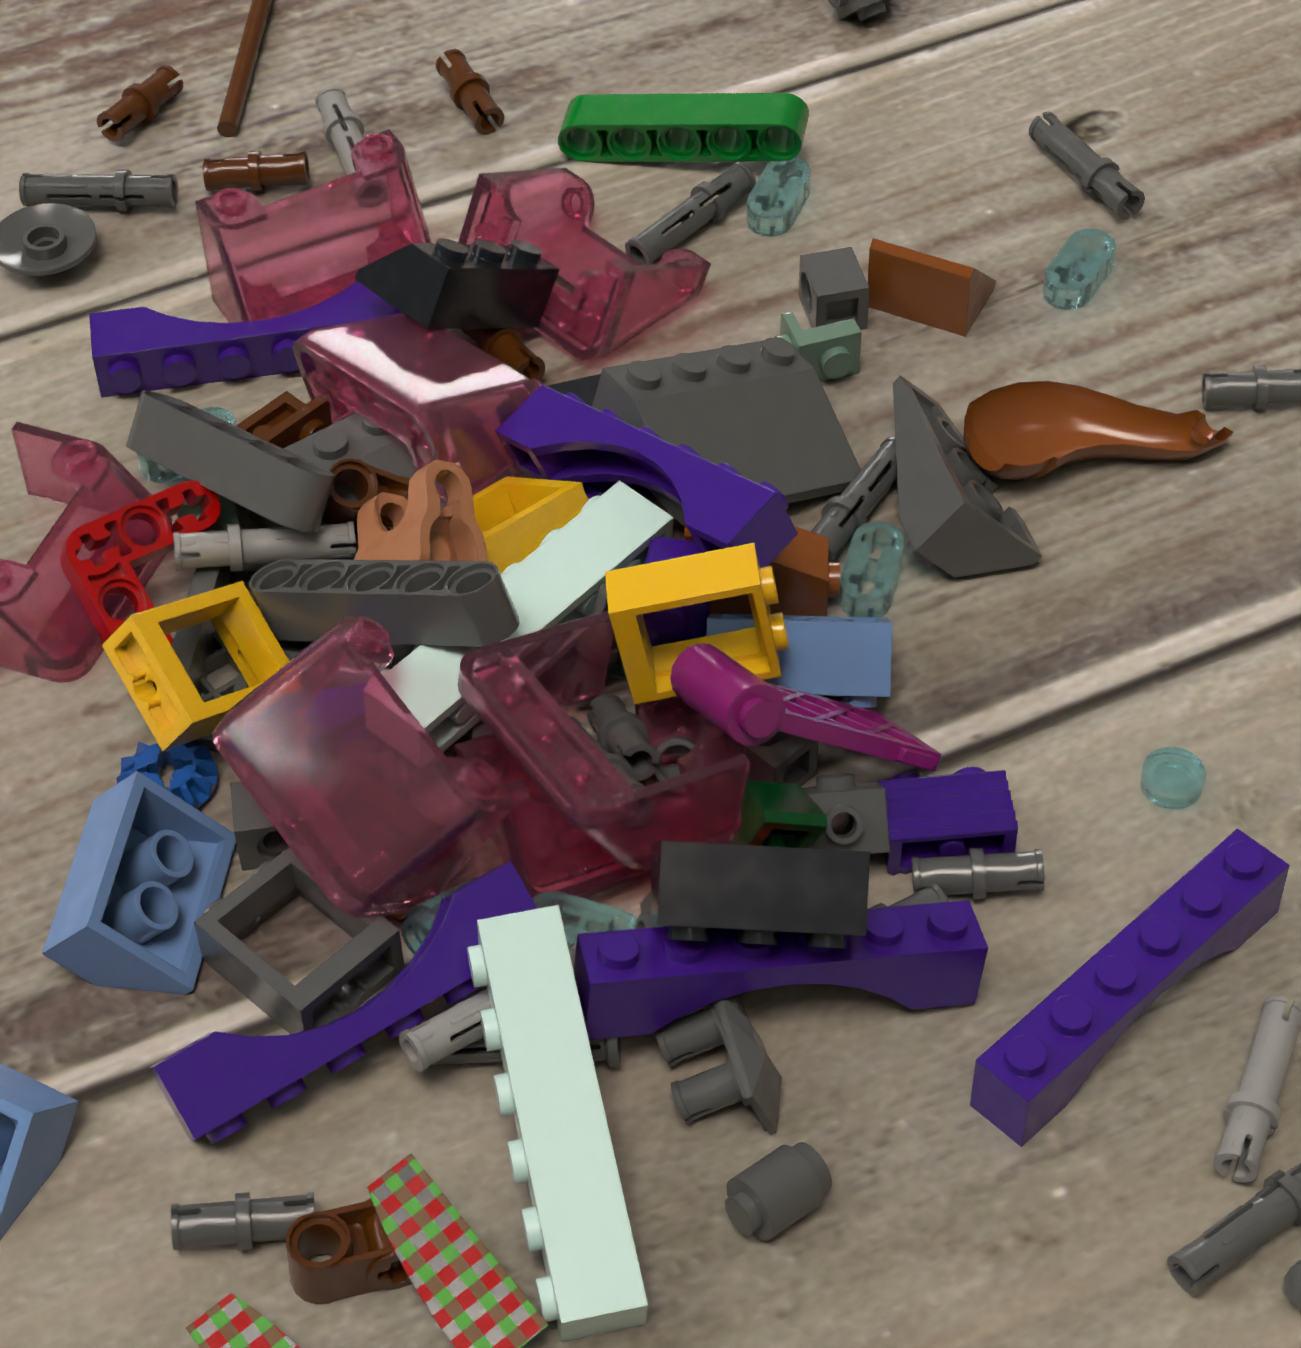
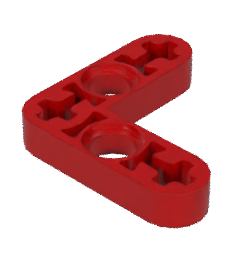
(116, 572)

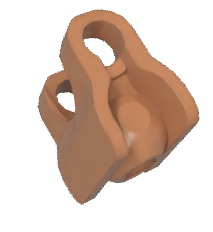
(420, 524)

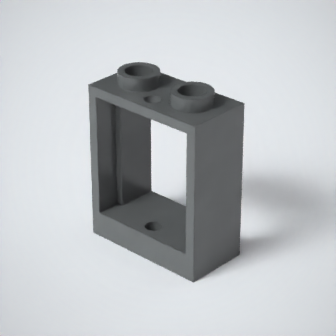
(330, 989)

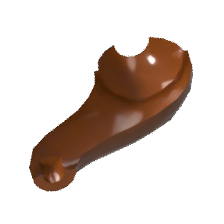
(1049, 424)

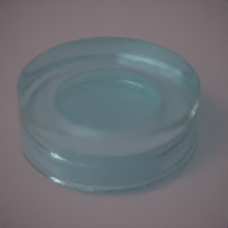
(1172, 778)

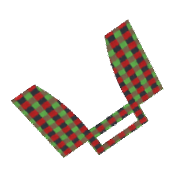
(443, 1259)

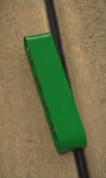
(684, 127)

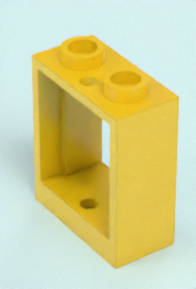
(521, 512)
(689, 582)
(145, 655)

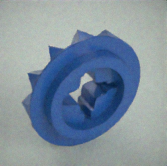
(193, 766)

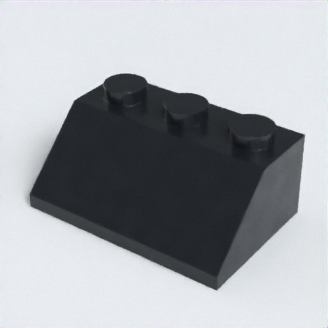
(464, 283)
(759, 892)

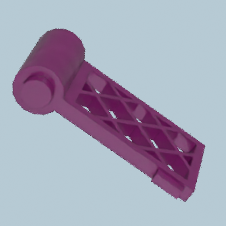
(756, 710)

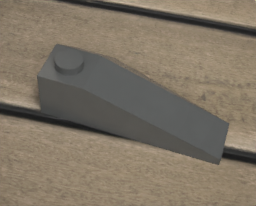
(947, 498)

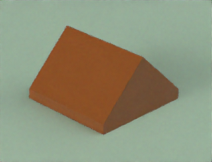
(926, 287)

